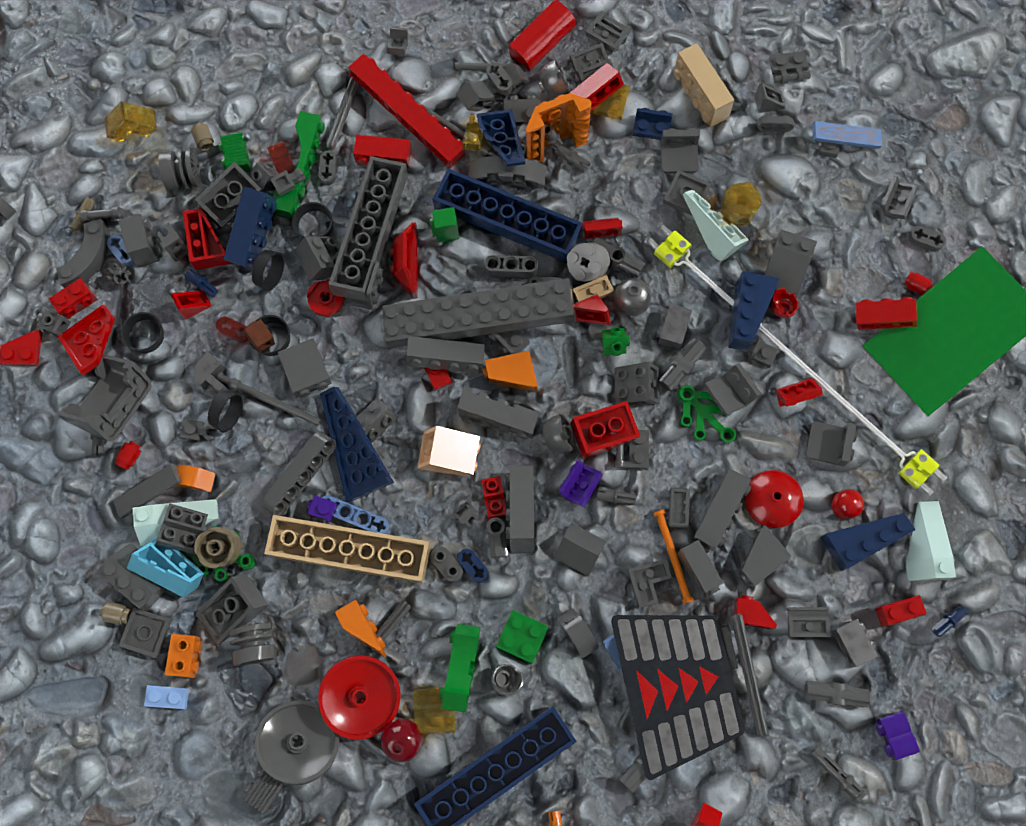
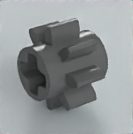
(121, 270)

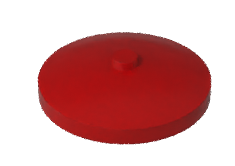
(359, 697)

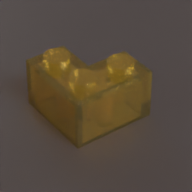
(129, 119)

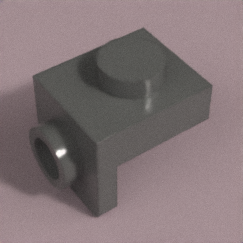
(398, 41)

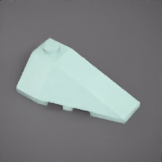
(150, 518)

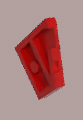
(22, 350)

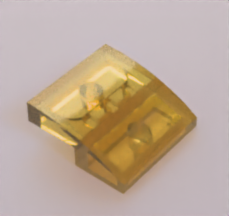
(429, 715)

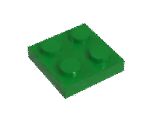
(522, 636)

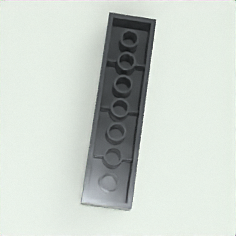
(368, 228)

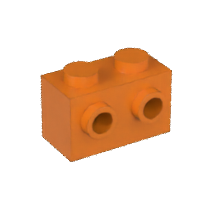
(183, 656)

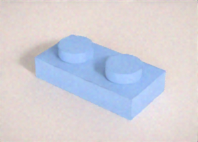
(166, 697)

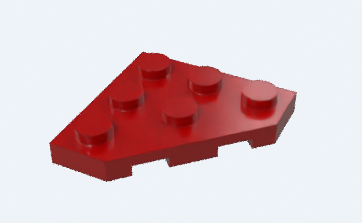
(88, 339)

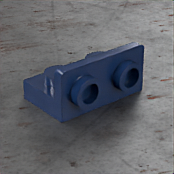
(651, 123)

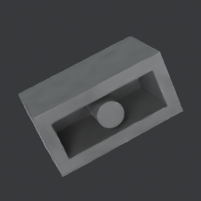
(674, 327)
(855, 643)

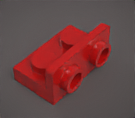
(602, 228)
(798, 392)

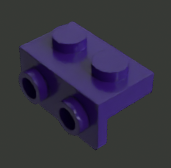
(580, 483)

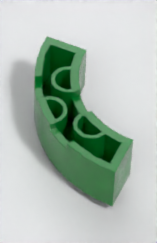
(461, 671)

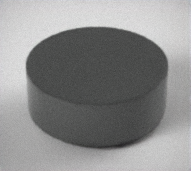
(595, 330)

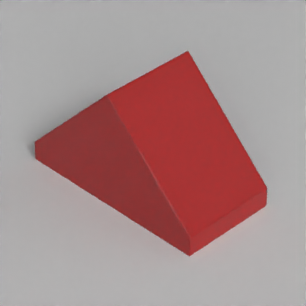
(190, 302)
(592, 311)

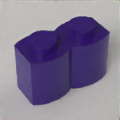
(897, 736)

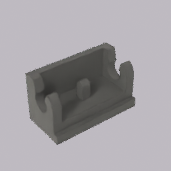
(173, 244)

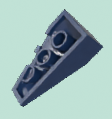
(502, 134)

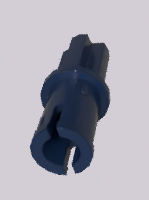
(201, 283)
(949, 621)

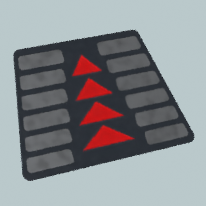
(677, 687)

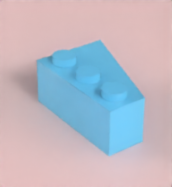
(166, 568)

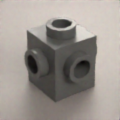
(262, 175)

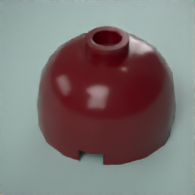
(401, 740)

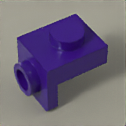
(321, 508)

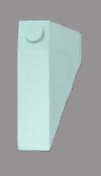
(718, 235)
(929, 549)

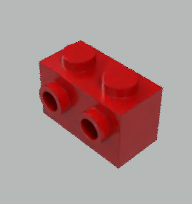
(73, 299)

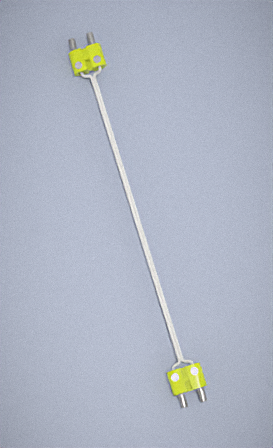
(914, 471)

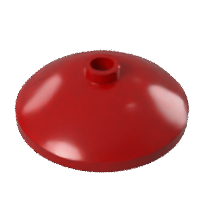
(765, 508)

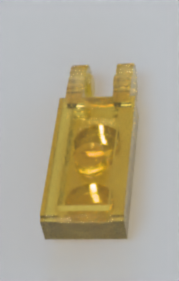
(473, 136)

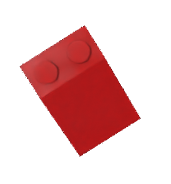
(604, 429)

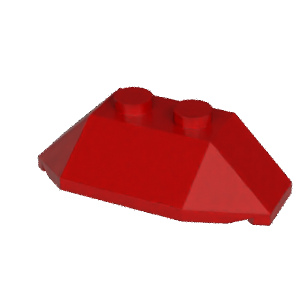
(406, 259)

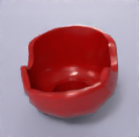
(783, 303)
(847, 504)

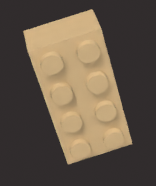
(703, 85)

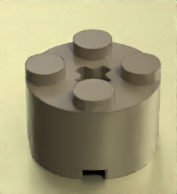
(210, 555)

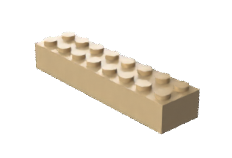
(348, 549)

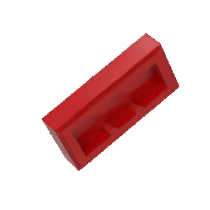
(438, 378)

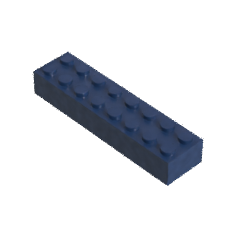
(508, 215)
(496, 771)

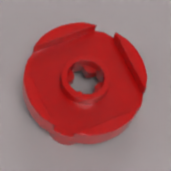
(316, 302)

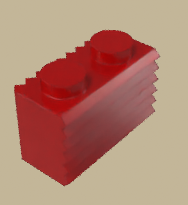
(900, 611)

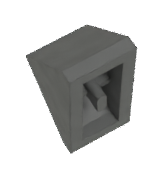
(768, 99)

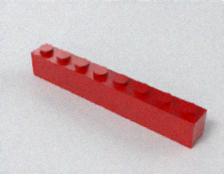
(406, 110)

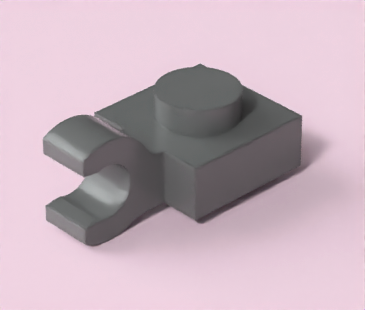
(285, 182)

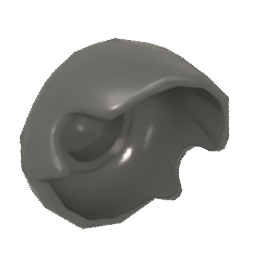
(506, 679)

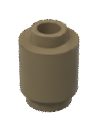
(202, 137)
(115, 613)

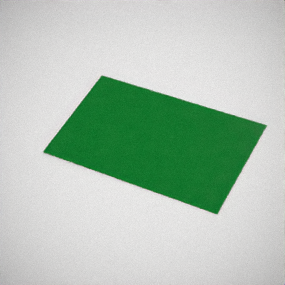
(959, 332)

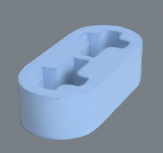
(118, 252)

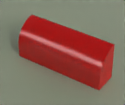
(542, 35)

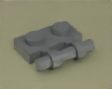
(789, 62)

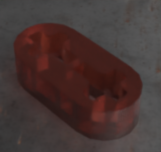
(231, 332)

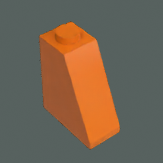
(512, 371)

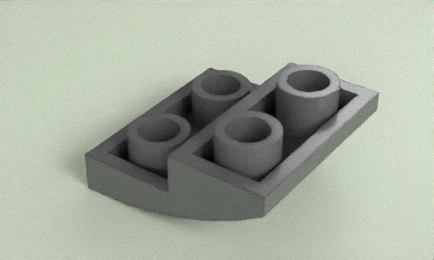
(181, 528)

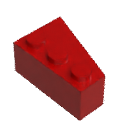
(202, 243)

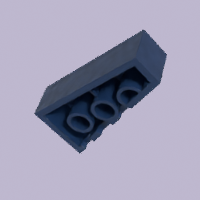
(750, 303)
(863, 540)

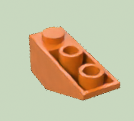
(355, 622)

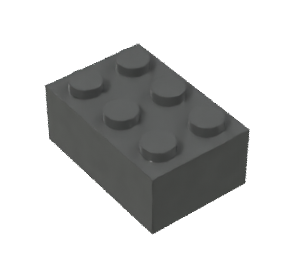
(223, 196)

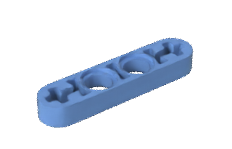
(355, 513)

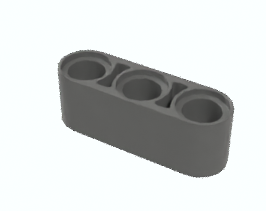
(503, 261)

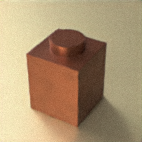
(259, 336)

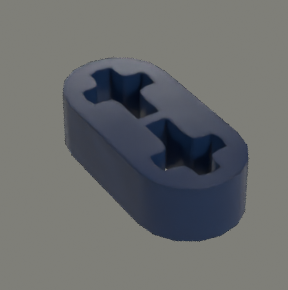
(469, 568)

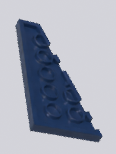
(355, 456)

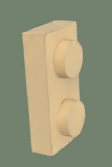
(599, 286)

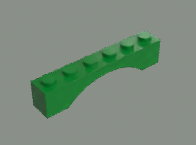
(309, 128)

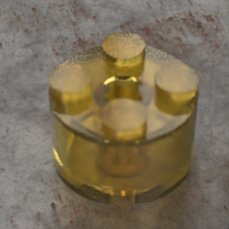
(741, 203)

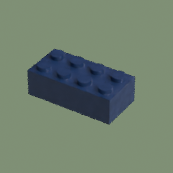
(250, 227)

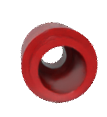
(918, 283)
(128, 455)

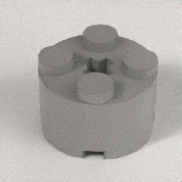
(578, 258)

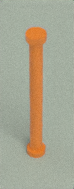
(673, 556)

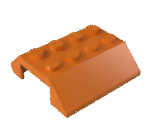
(567, 115)

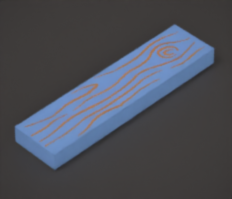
(847, 135)

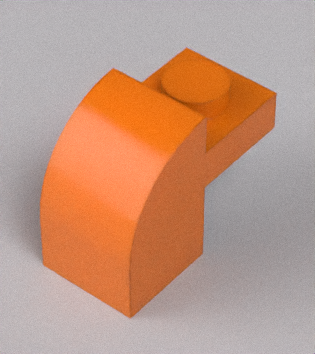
(195, 478)

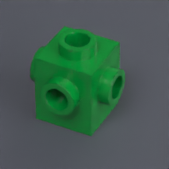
(615, 341)

